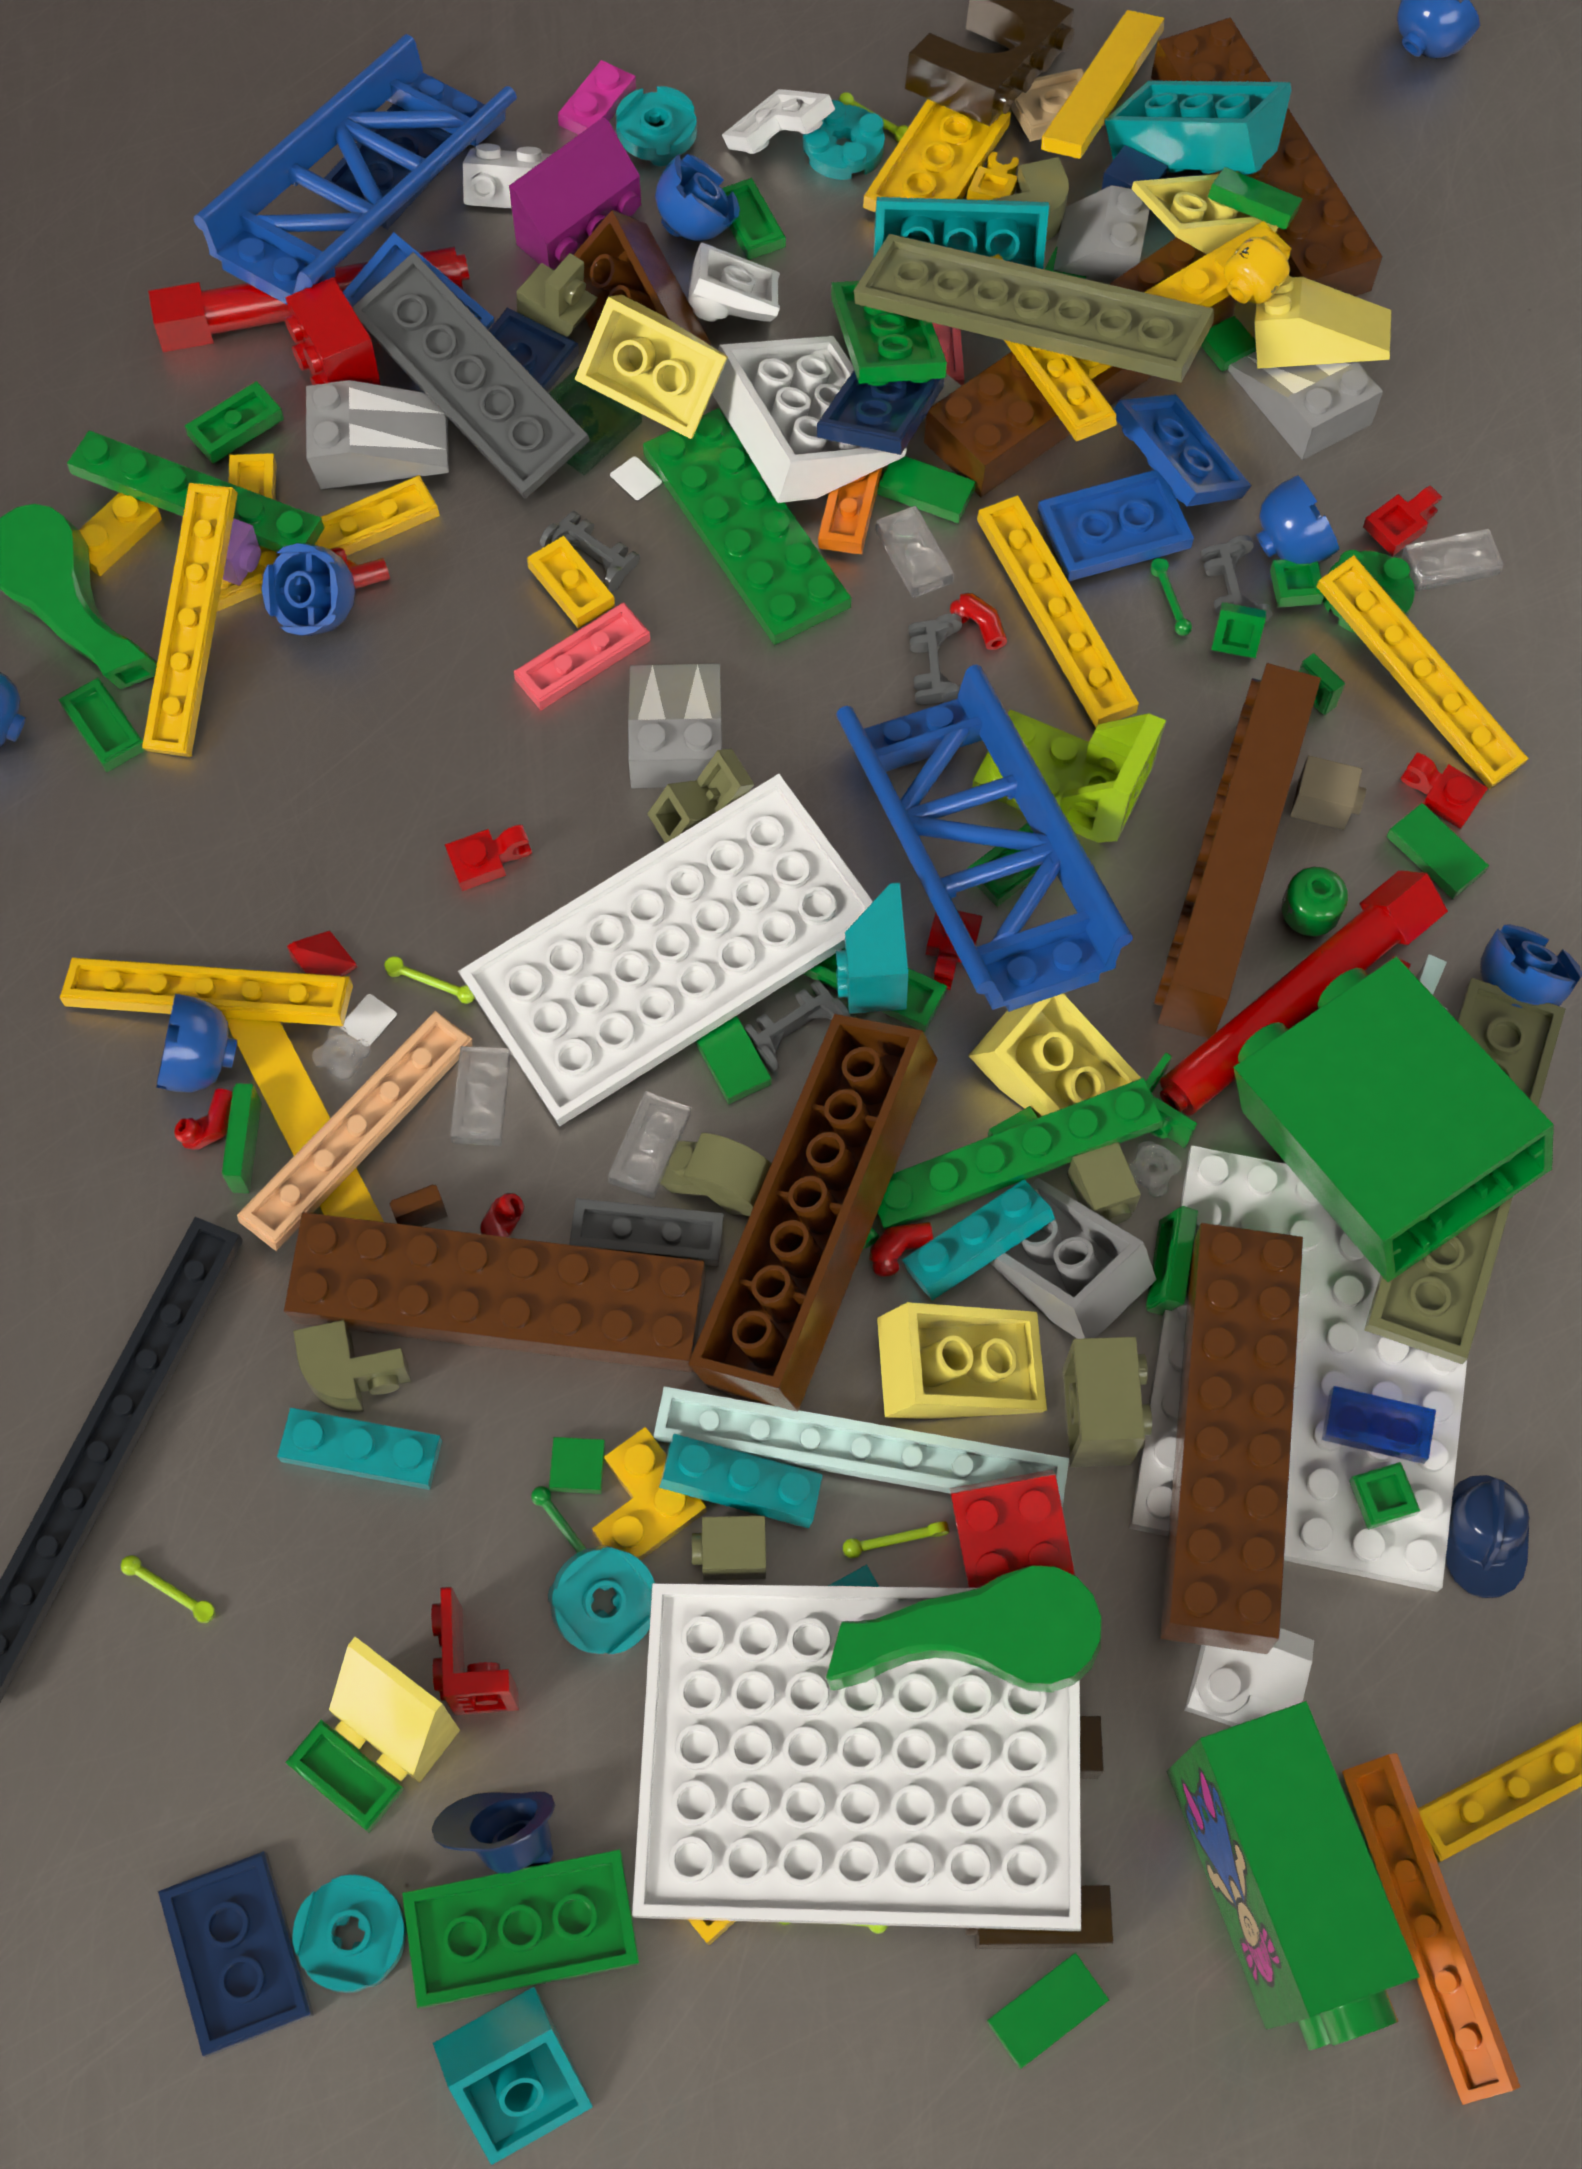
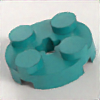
(661, 142)
(841, 161)
(573, 1595)
(332, 1907)

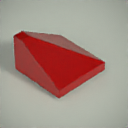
(321, 955)

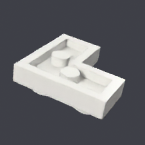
(779, 112)

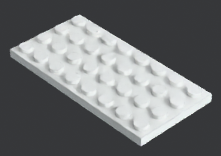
(668, 949)

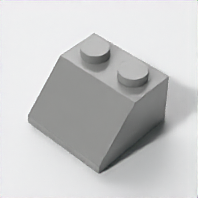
(1102, 235)

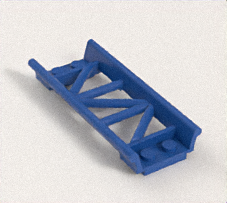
(281, 264)
(1015, 965)

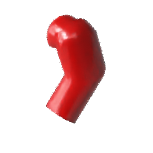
(365, 573)
(984, 615)
(207, 1129)
(503, 1215)
(893, 1244)

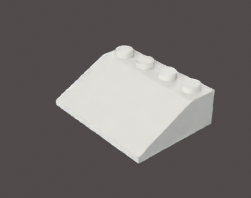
(774, 402)

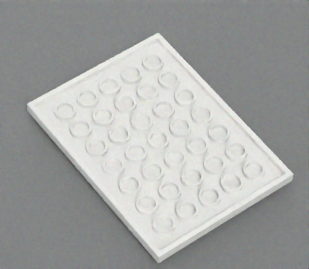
(1332, 1350)
(852, 1805)

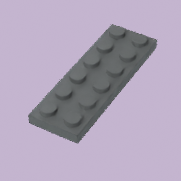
(470, 375)

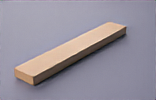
(354, 1131)

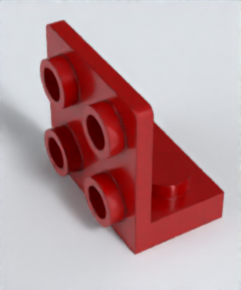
(484, 1685)

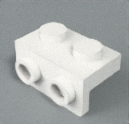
(491, 171)

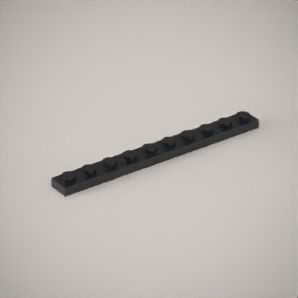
(109, 1437)

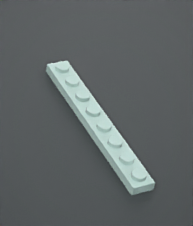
(845, 1444)

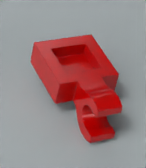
(1400, 521)
(1449, 793)
(480, 858)
(941, 946)

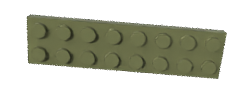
(1035, 307)
(1442, 1295)

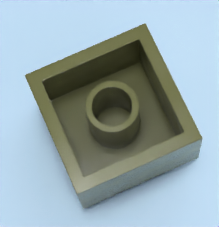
(1105, 1401)

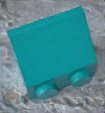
(874, 961)
(511, 2075)

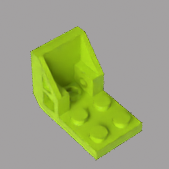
(1092, 779)

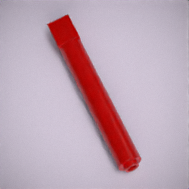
(189, 316)
(1390, 916)

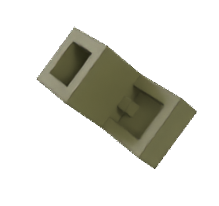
(1043, 183)
(556, 297)
(691, 802)
(720, 1169)
(338, 1376)

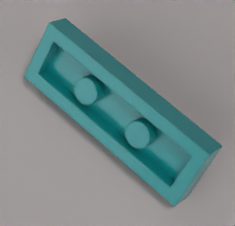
(978, 1239)
(360, 1448)
(741, 1481)

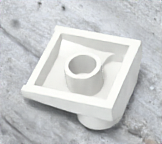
(731, 286)
(1247, 1685)

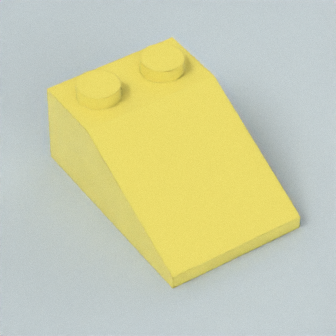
(1190, 214)
(1319, 326)
(651, 365)
(1050, 1057)
(960, 1362)
(390, 1714)

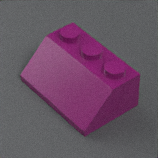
(572, 194)

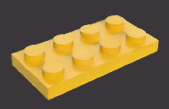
(936, 156)

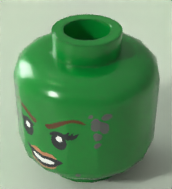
(1314, 901)

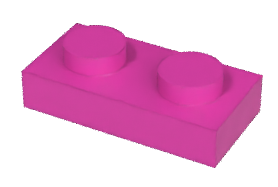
(596, 97)

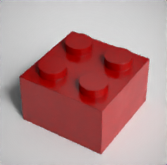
(330, 336)
(1011, 1526)

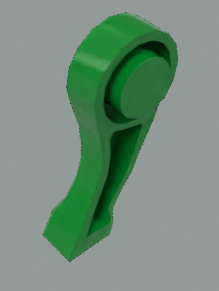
(49, 576)
(1024, 1627)

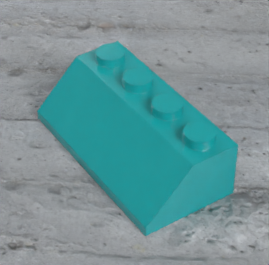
(1202, 124)
(976, 226)

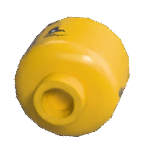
(1257, 270)

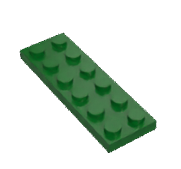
(746, 529)

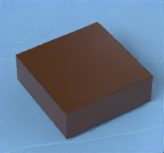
(419, 1207)

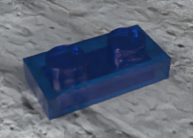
(1379, 1424)

